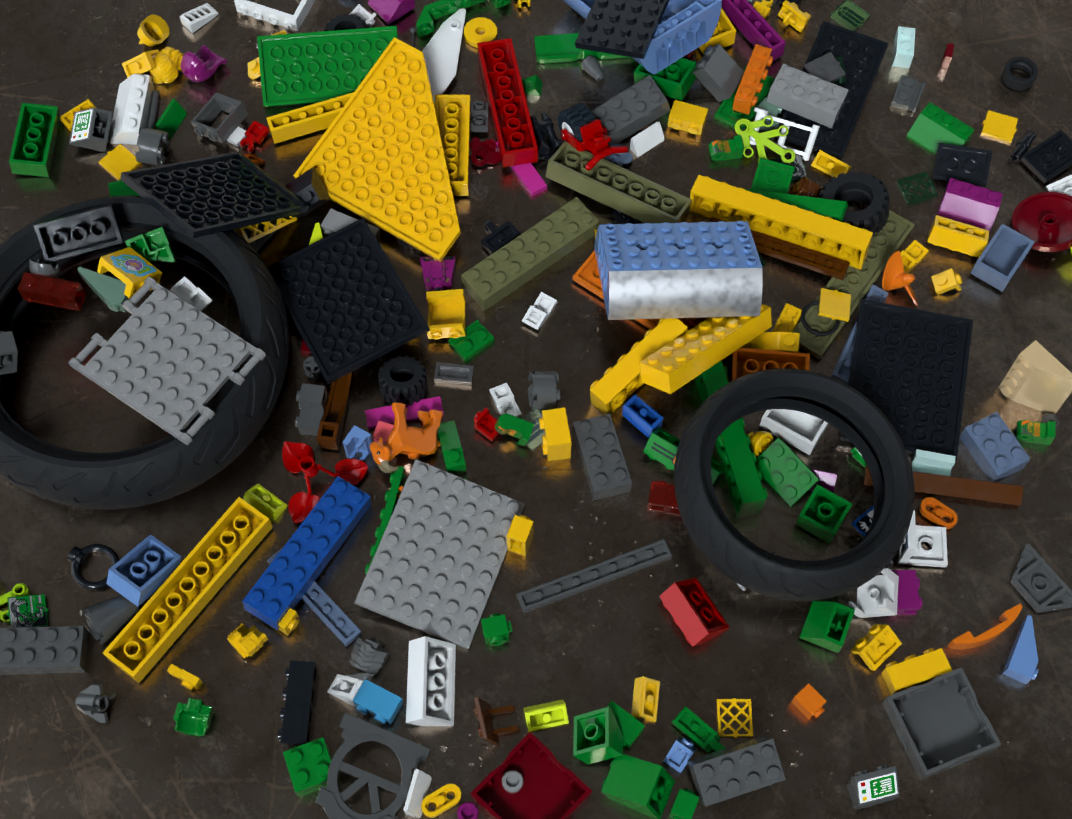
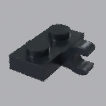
(498, 236)

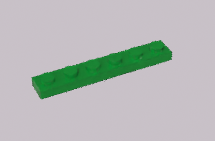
(391, 496)

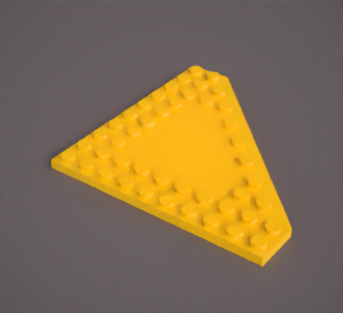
(389, 156)

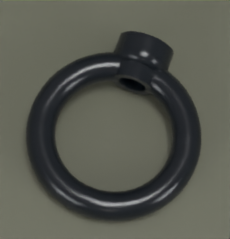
(78, 555)

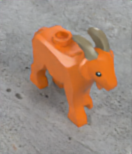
(407, 440)

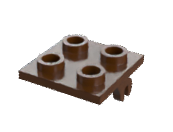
(486, 729)

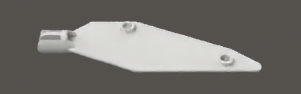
(443, 53)

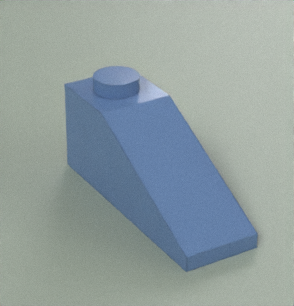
(1023, 655)

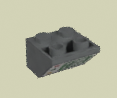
(91, 129)
(873, 787)

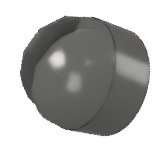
(1050, 417)

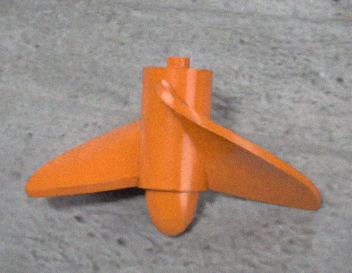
(895, 277)

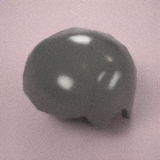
(42, 268)

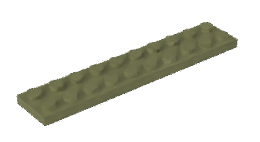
(855, 282)

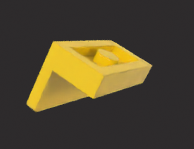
(140, 64)

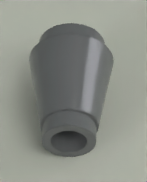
(593, 68)

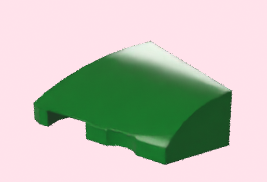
(153, 246)

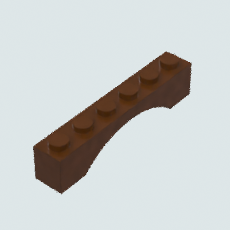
(334, 415)

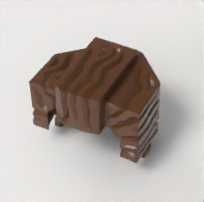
(806, 187)

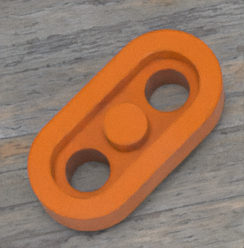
(938, 512)

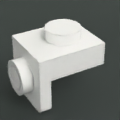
(364, 15)

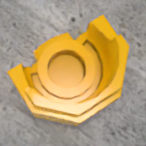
(247, 640)

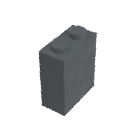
(718, 72)

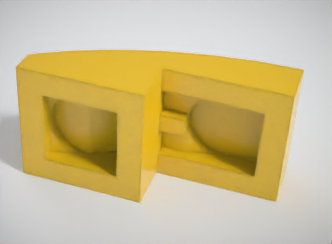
(913, 255)

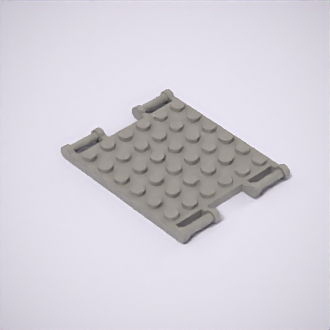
(167, 360)

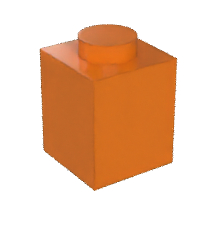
(809, 702)

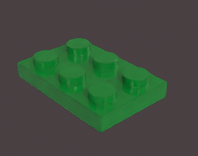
(786, 472)

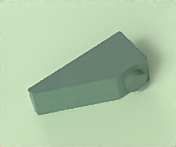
(107, 288)

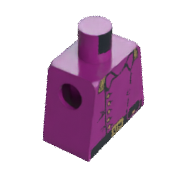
(438, 275)

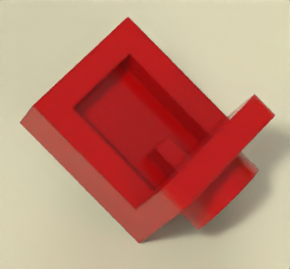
(486, 424)

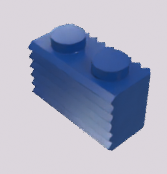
(641, 415)

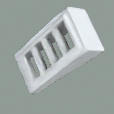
(192, 26)

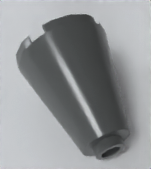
(108, 617)

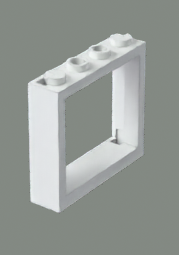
(275, 16)

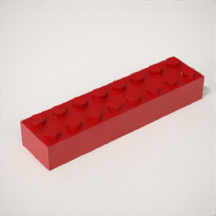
(507, 103)

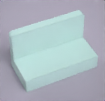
(932, 462)

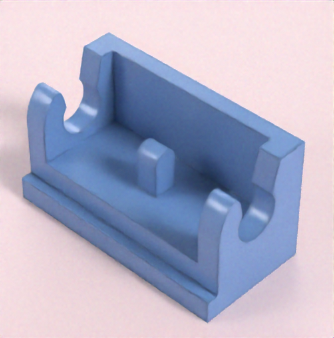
(357, 441)

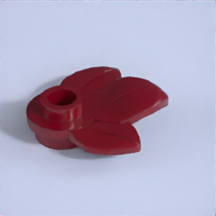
(485, 150)

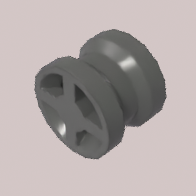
(309, 366)

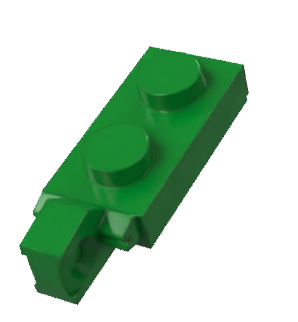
(697, 731)

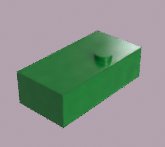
(35, 140)

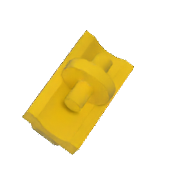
(792, 15)

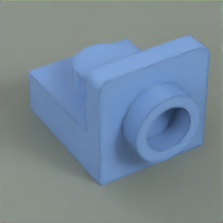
(680, 753)

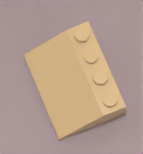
(1037, 380)

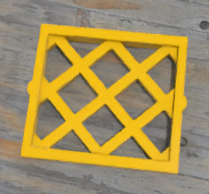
(726, 710)

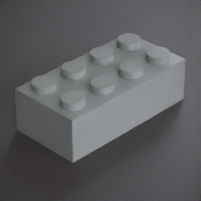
(807, 95)

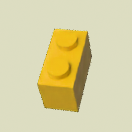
(687, 117)
(520, 534)

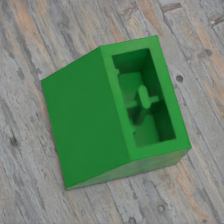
(827, 624)

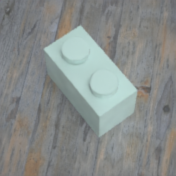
(903, 47)

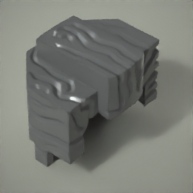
(369, 655)

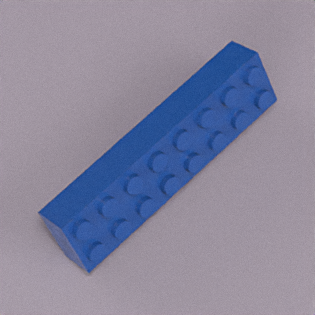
(307, 552)

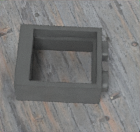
(211, 110)

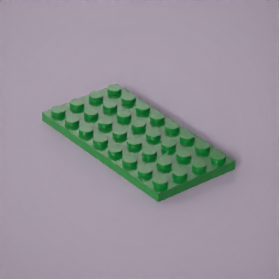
(318, 64)

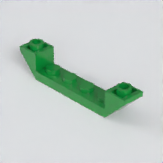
(444, 7)

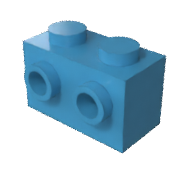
(377, 702)

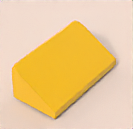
(830, 165)
(645, 699)

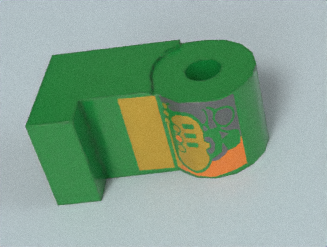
(726, 149)
(514, 427)
(1036, 432)

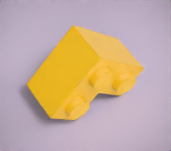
(557, 435)

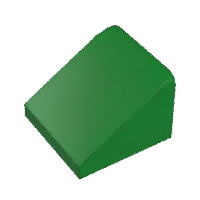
(532, 85)

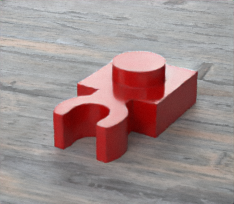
(255, 134)

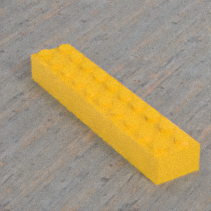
(780, 220)
(188, 590)

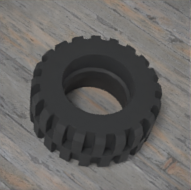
(864, 189)

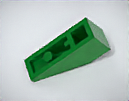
(451, 448)

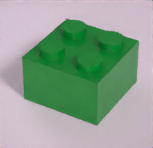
(823, 513)
(308, 766)

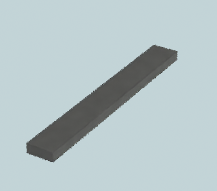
(594, 576)

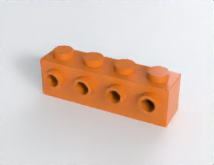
(752, 79)

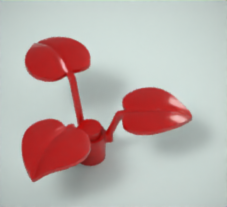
(300, 457)

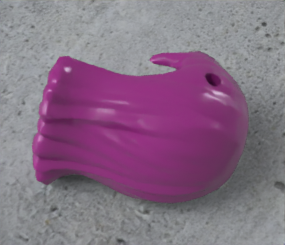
(201, 65)

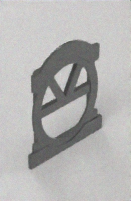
(355, 732)

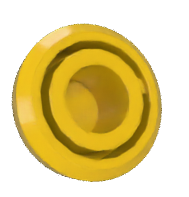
(760, 441)

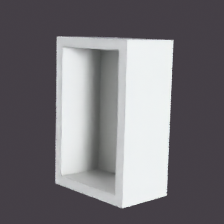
(794, 428)

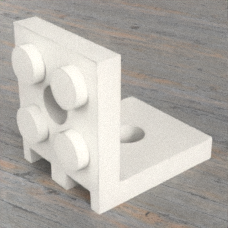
(913, 554)

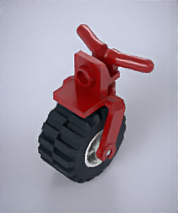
(586, 133)

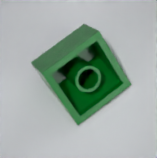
(597, 736)

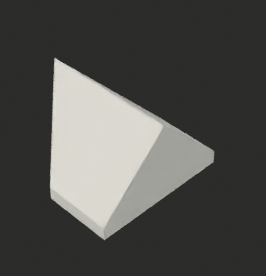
(347, 686)

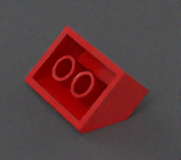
(693, 611)

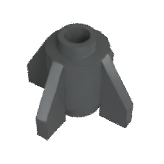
(94, 702)

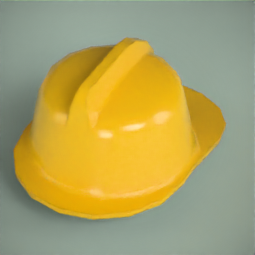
(153, 30)

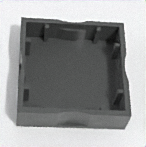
(941, 724)

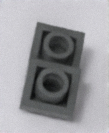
(479, 116)

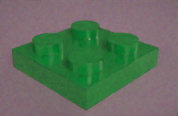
(772, 176)

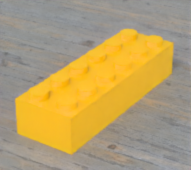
(454, 124)
(625, 376)

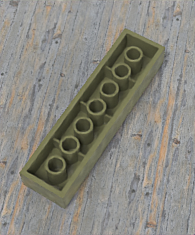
(617, 187)
(529, 254)

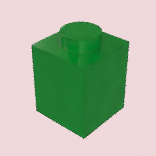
(684, 804)

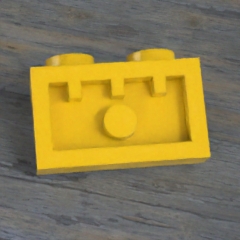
(876, 645)

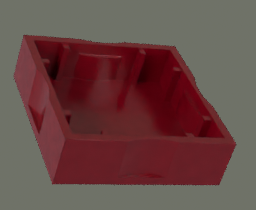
(547, 787)

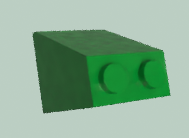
(638, 785)

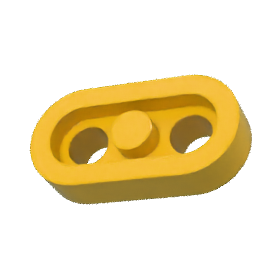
(441, 801)

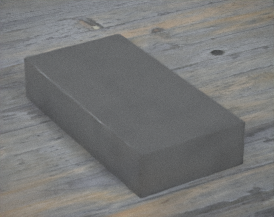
(453, 373)

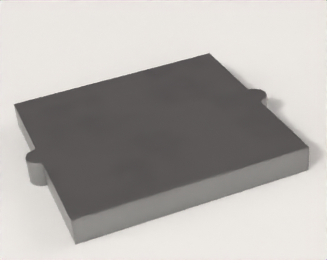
(826, 68)

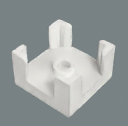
(877, 596)

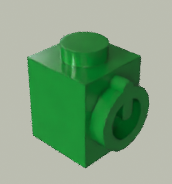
(496, 629)

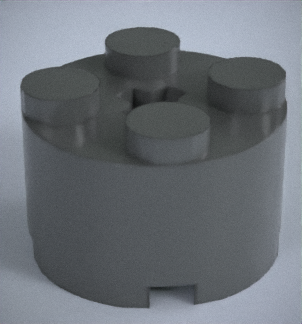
(152, 146)
(542, 390)

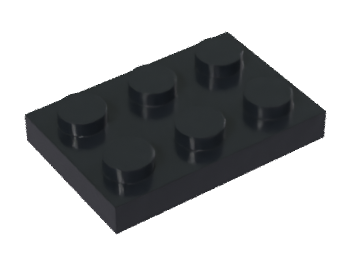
(1050, 157)
(962, 164)

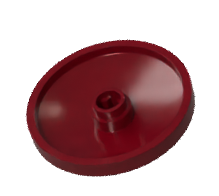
(1046, 220)

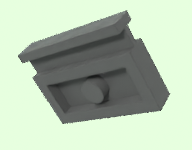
(908, 93)

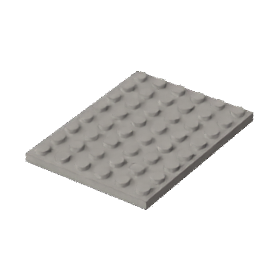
(439, 554)

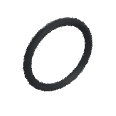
(809, 329)

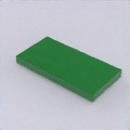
(728, 116)

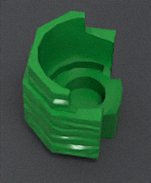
(193, 717)

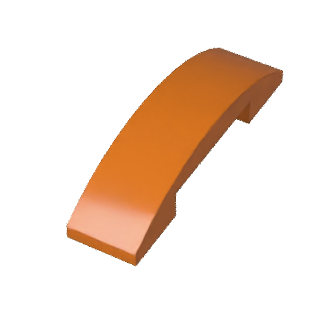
(967, 640)

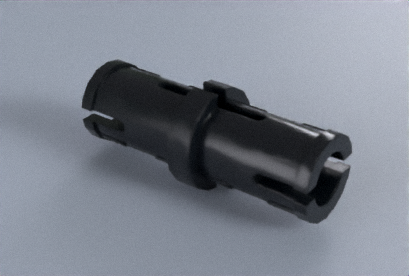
(1022, 146)

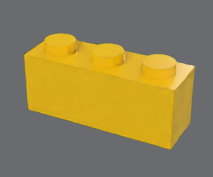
(958, 236)
(915, 670)

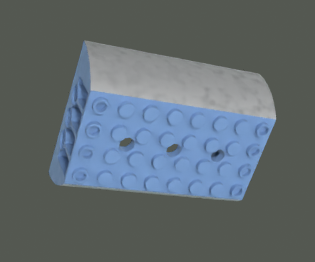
(679, 270)

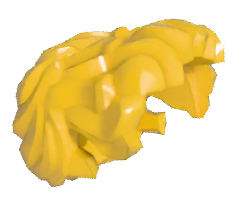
(167, 66)

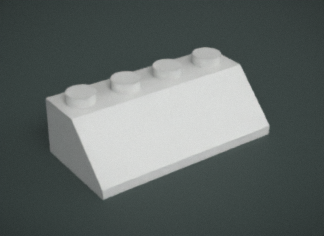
(131, 109)
(431, 682)

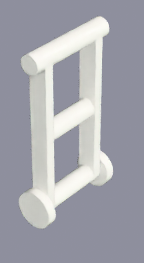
(762, 113)

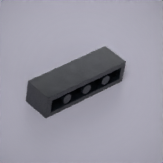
(298, 704)

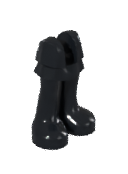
(545, 127)

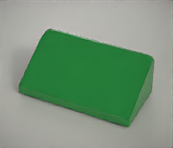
(171, 118)

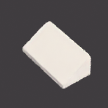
(647, 139)
(417, 792)

